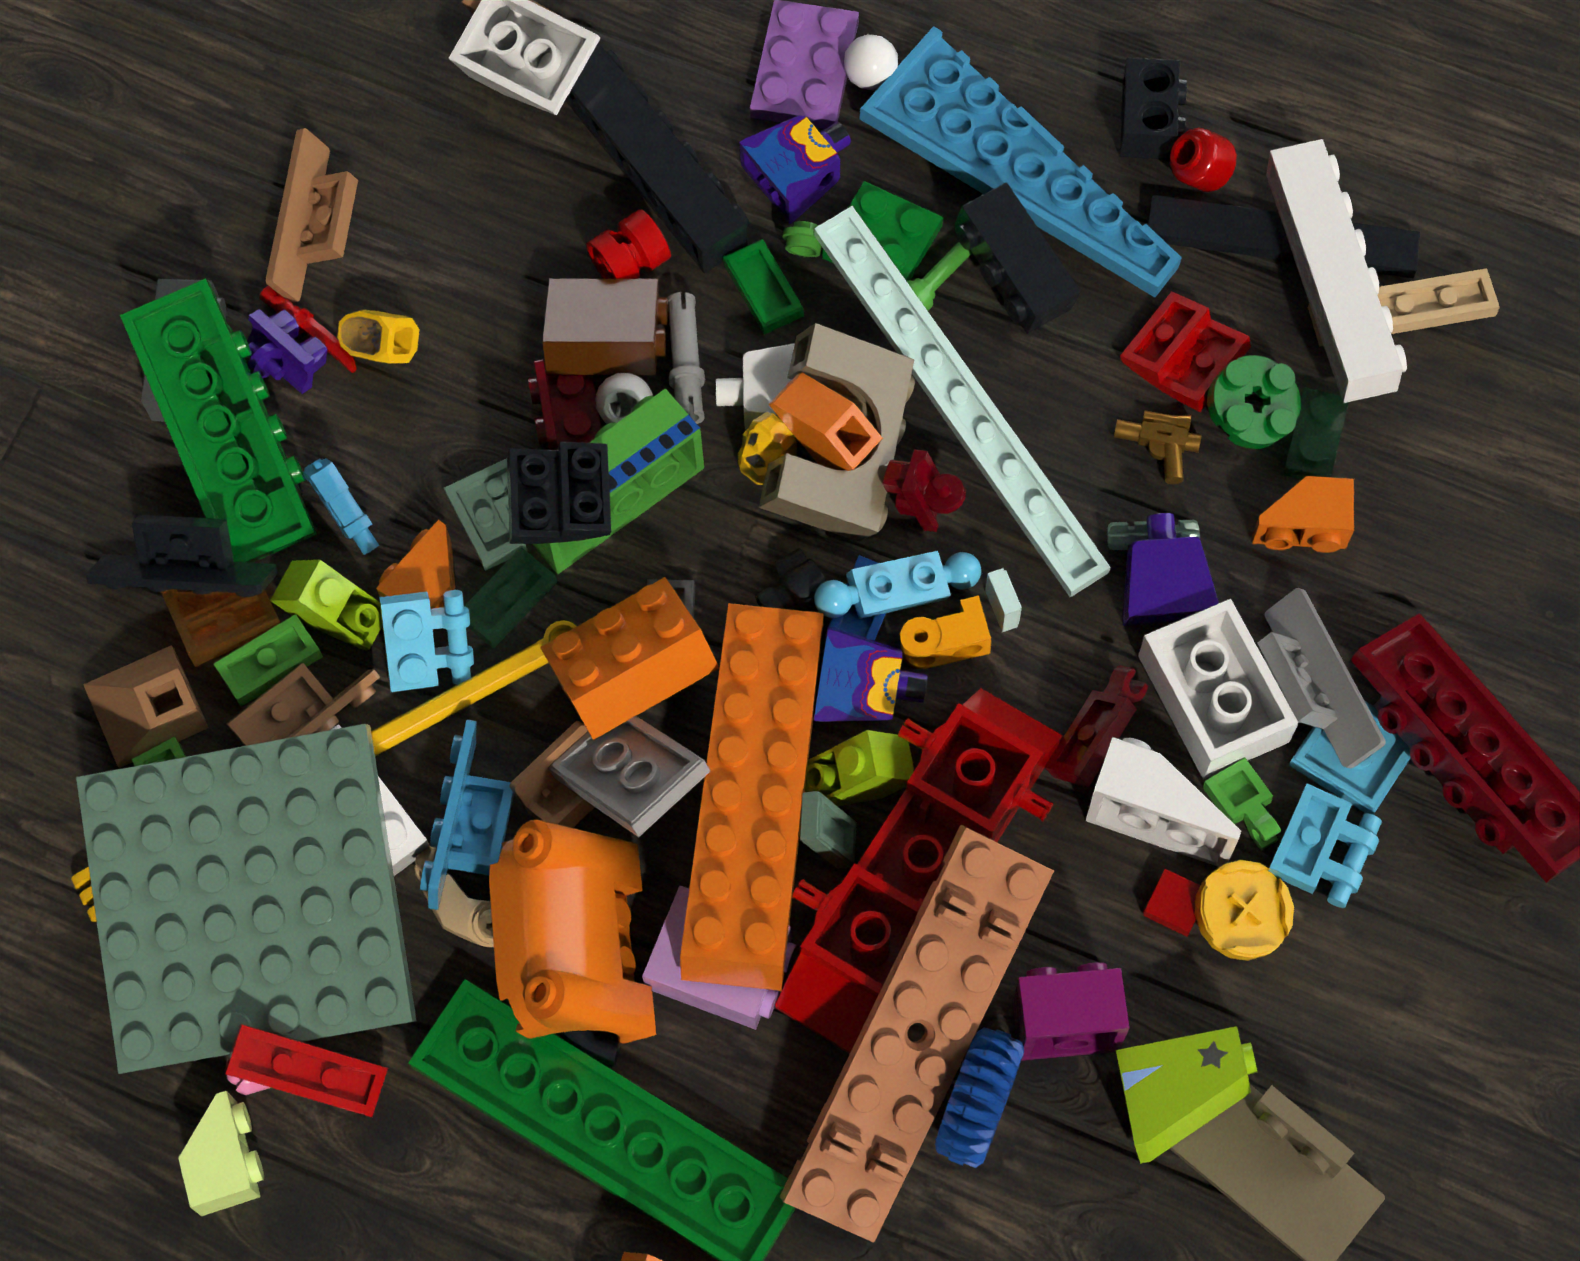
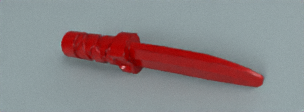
(309, 326)

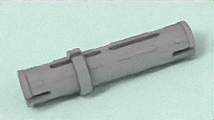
(686, 374)

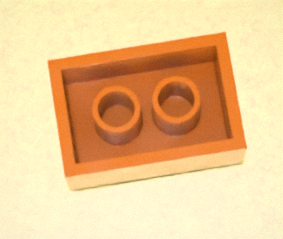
(630, 657)

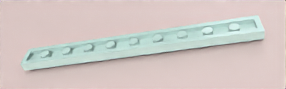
(962, 402)

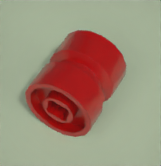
(632, 248)

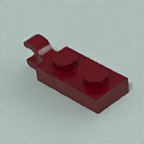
(1091, 732)

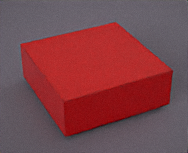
(1173, 903)

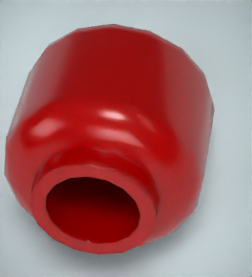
(1203, 159)

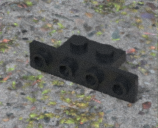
(182, 556)

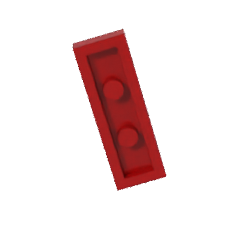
(305, 1070)

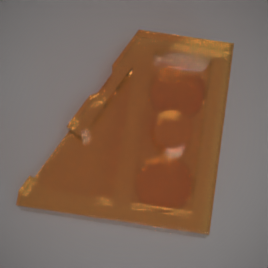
(218, 621)

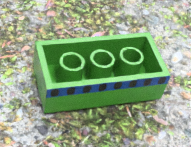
(647, 460)

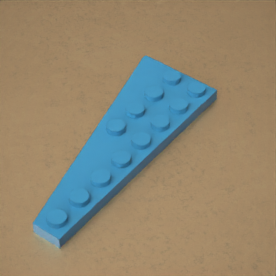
(974, 133)

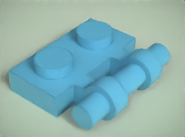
(410, 640)
(1311, 838)

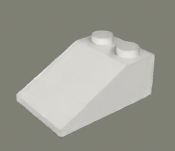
(524, 52)
(1155, 803)

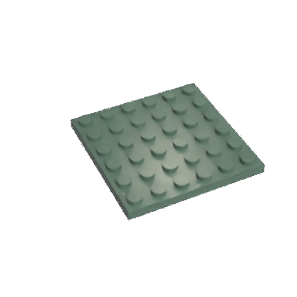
(245, 897)

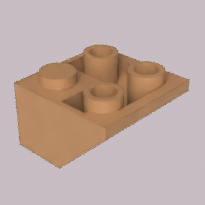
(145, 705)

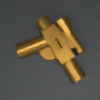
(1165, 437)

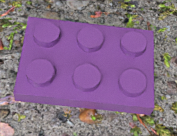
(803, 63)

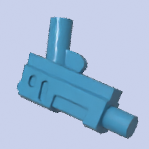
(340, 503)

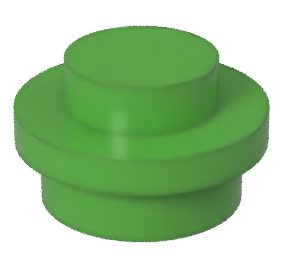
(801, 239)

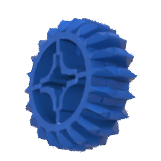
(979, 1097)

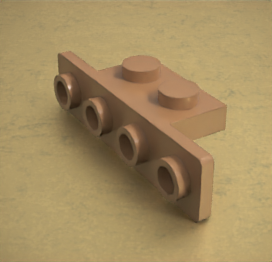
(311, 216)
(297, 707)

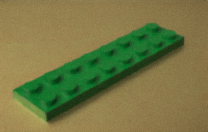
(605, 1128)

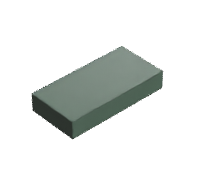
(828, 830)

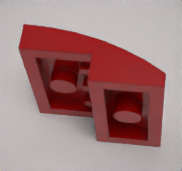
(1183, 350)

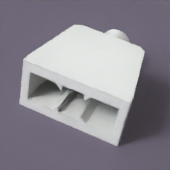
(763, 379)

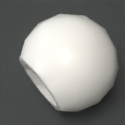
(870, 61)
(619, 396)

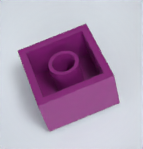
(1070, 1011)

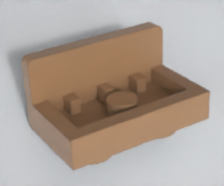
(543, 794)

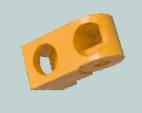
(946, 639)

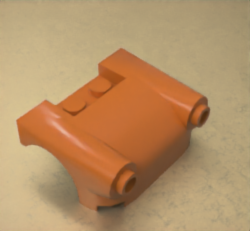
(567, 933)

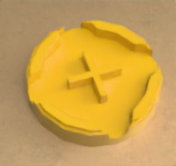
(1244, 910)

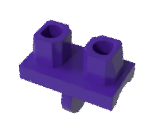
(279, 354)

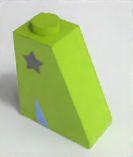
(1182, 1085)

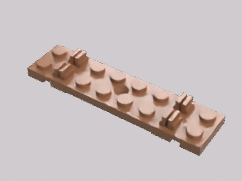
(897, 1084)

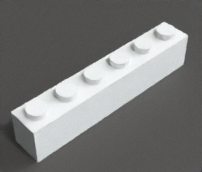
(1335, 272)

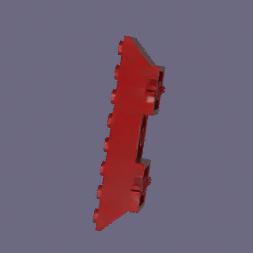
(968, 775)

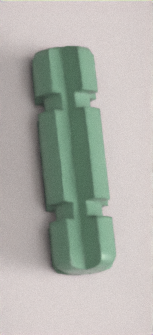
(1121, 535)

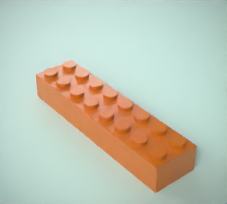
(752, 799)

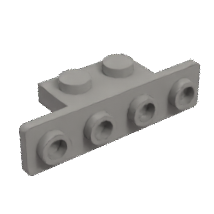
(1317, 679)

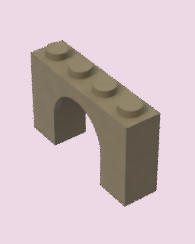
(879, 386)

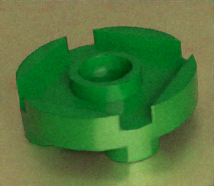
(1274, 386)

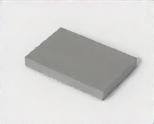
(630, 773)

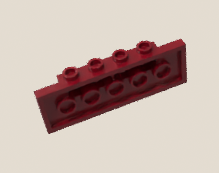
(1473, 747)

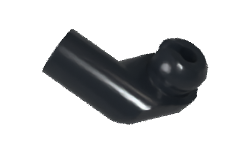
(600, 1049)

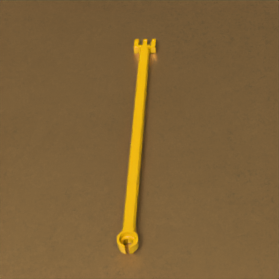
(426, 713)

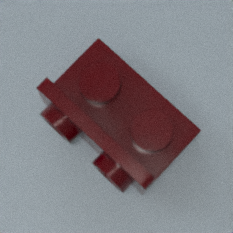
(566, 407)

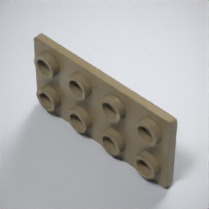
(1284, 1174)

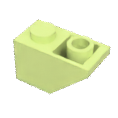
(217, 1158)

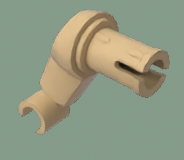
(457, 912)

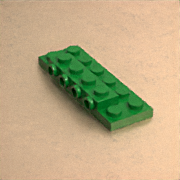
(220, 420)

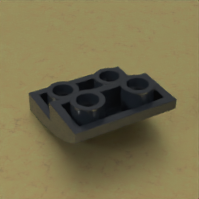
(558, 493)

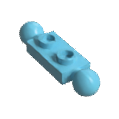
(897, 584)

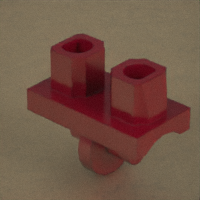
(923, 490)

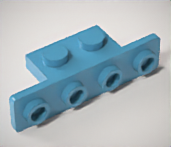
(472, 823)

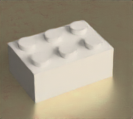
(1217, 688)

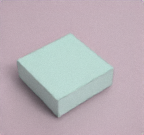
(1003, 599)

